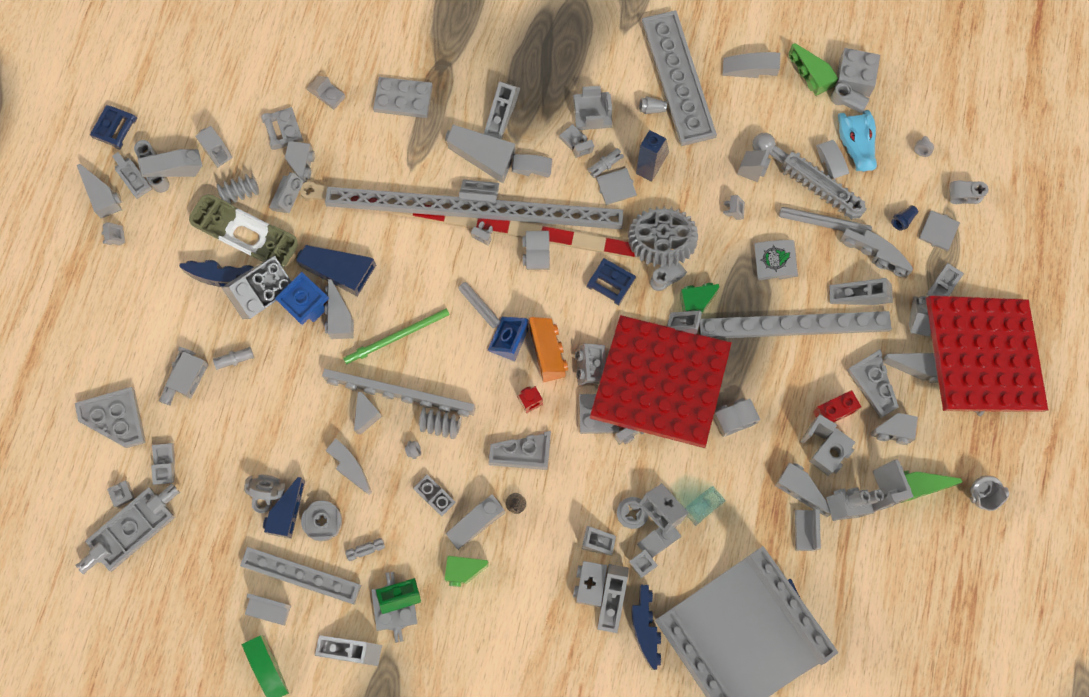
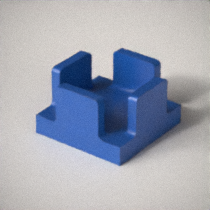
(303, 299)

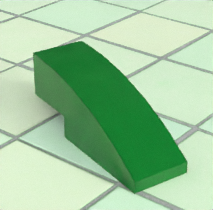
(265, 667)

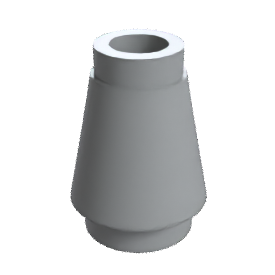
(651, 105)

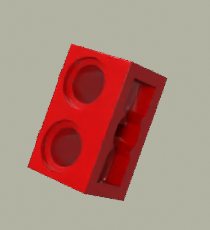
(838, 407)

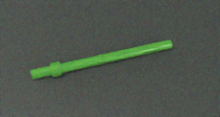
(363, 351)

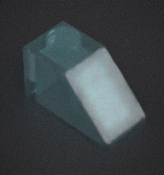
(704, 505)

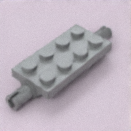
(129, 529)

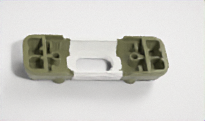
(221, 219)

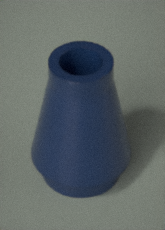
(904, 218)

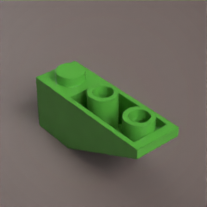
(816, 72)

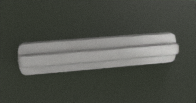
(479, 305)

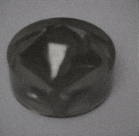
(516, 503)

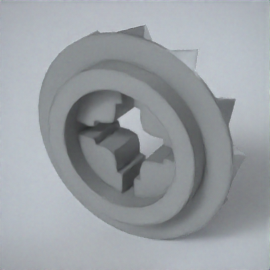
(623, 510)

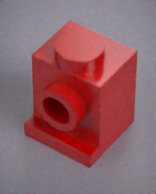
(530, 399)

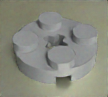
(314, 513)

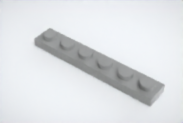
(300, 575)

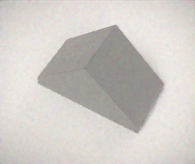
(685, 321)
(365, 414)
(598, 541)

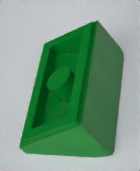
(398, 596)

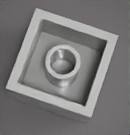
(858, 70)

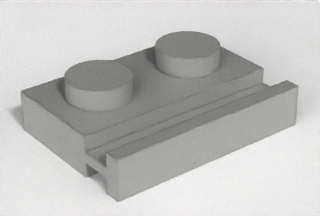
(479, 190)

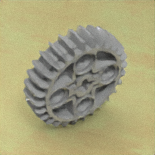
(657, 232)

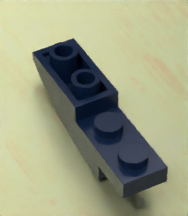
(212, 273)
(646, 636)

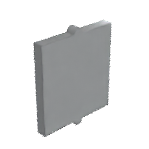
(616, 186)
(939, 230)

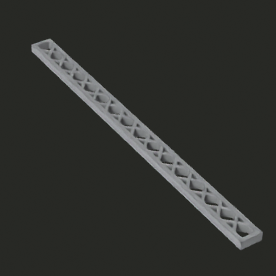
(474, 212)

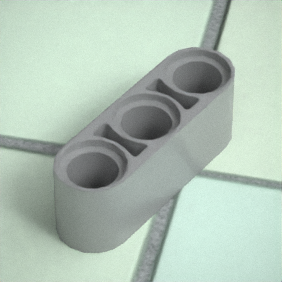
(139, 148)

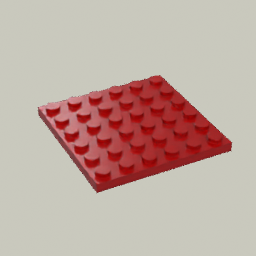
(986, 354)
(661, 381)

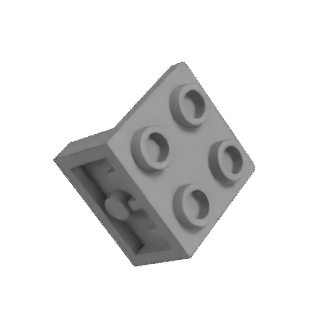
(892, 484)

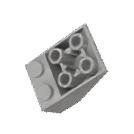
(257, 288)

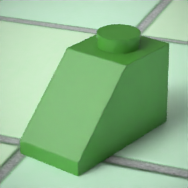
(463, 570)

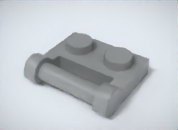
(288, 127)

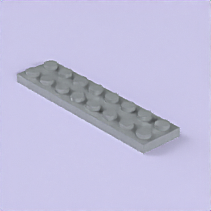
(679, 78)

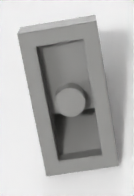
(326, 92)
(658, 541)

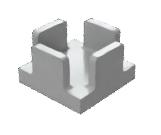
(592, 109)

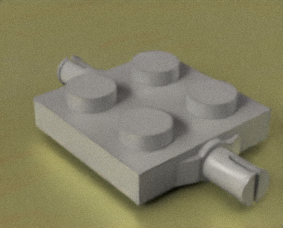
(396, 619)

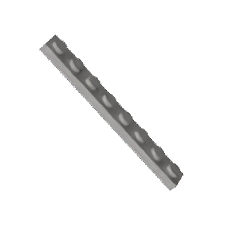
(406, 395)

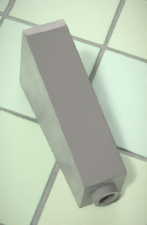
(482, 150)

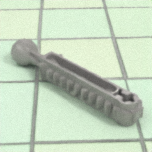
(812, 178)

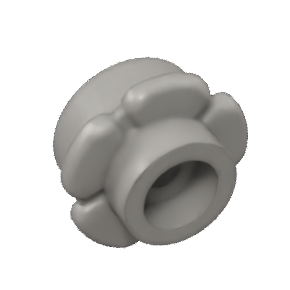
(413, 449)

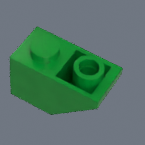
(698, 298)

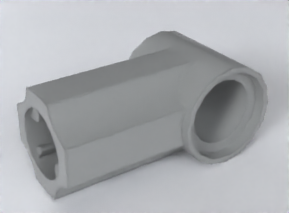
(850, 99)

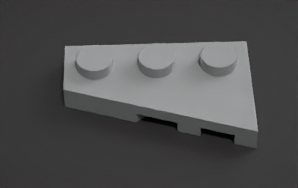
(522, 453)

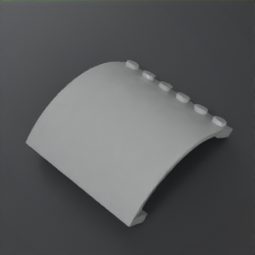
(746, 632)

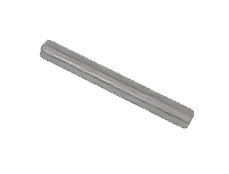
(822, 220)

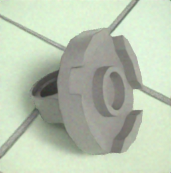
(264, 488)

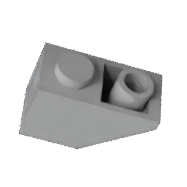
(299, 159)
(754, 164)
(919, 317)
(898, 428)

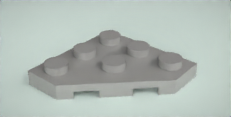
(114, 416)

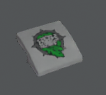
(776, 259)

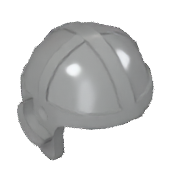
(988, 493)

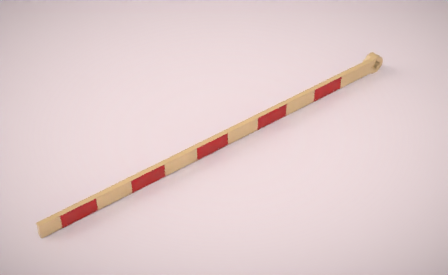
(504, 227)

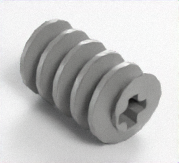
(238, 189)
(439, 424)

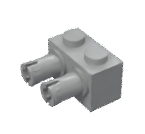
(853, 503)

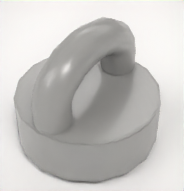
(924, 147)

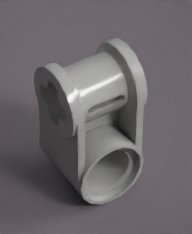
(967, 192)
(668, 275)

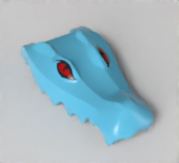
(859, 137)

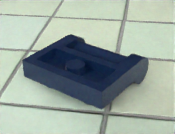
(109, 122)
(615, 277)

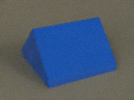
(509, 337)

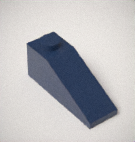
(283, 515)

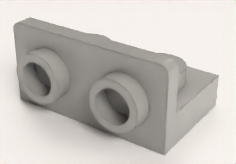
(286, 193)
(590, 363)

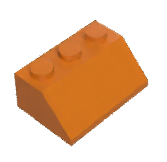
(547, 348)

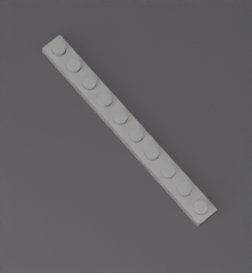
(795, 325)

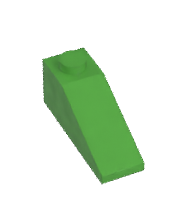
(925, 483)

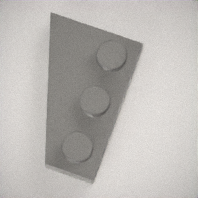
(874, 383)

